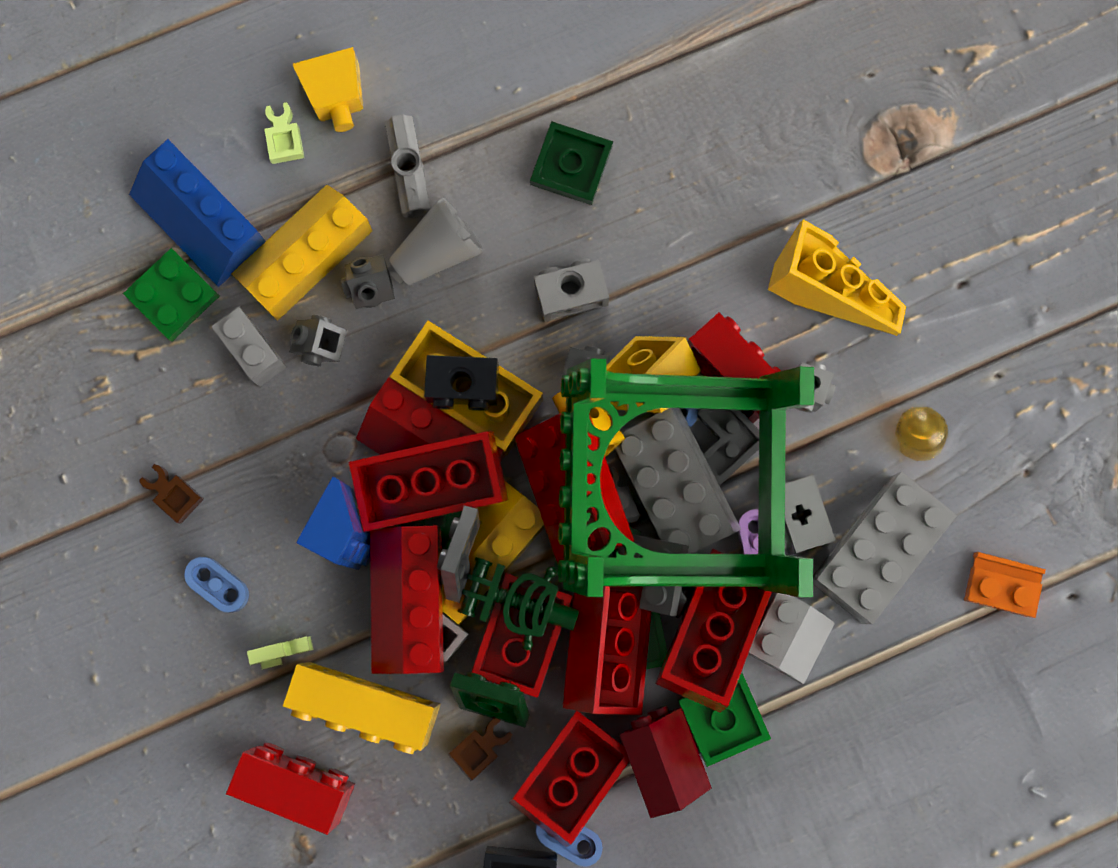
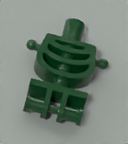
(550, 612)

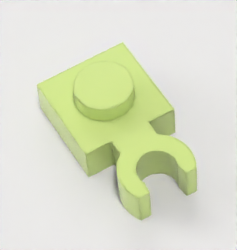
(284, 138)
(271, 655)

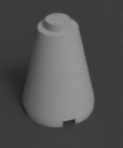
(434, 245)

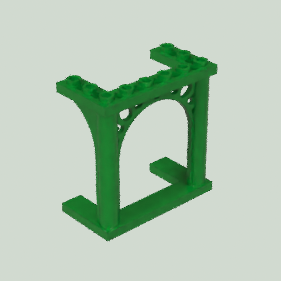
(592, 386)

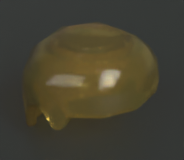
(921, 433)

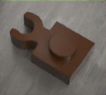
(174, 496)
(476, 751)

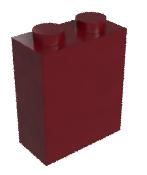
(665, 761)

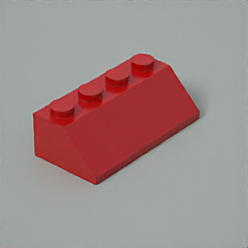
(404, 421)
(406, 600)
(608, 653)

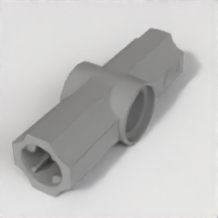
(404, 149)

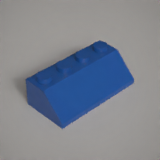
(194, 213)
(336, 528)

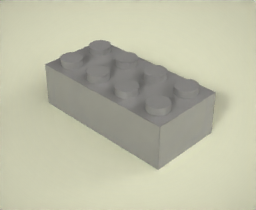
(676, 482)
(883, 548)

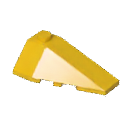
(824, 279)

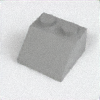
(790, 636)

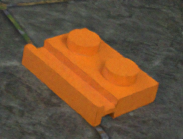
(1004, 585)

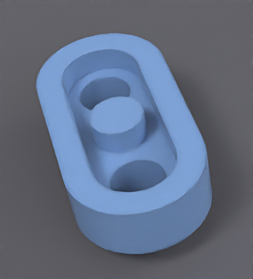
(217, 586)
(571, 852)

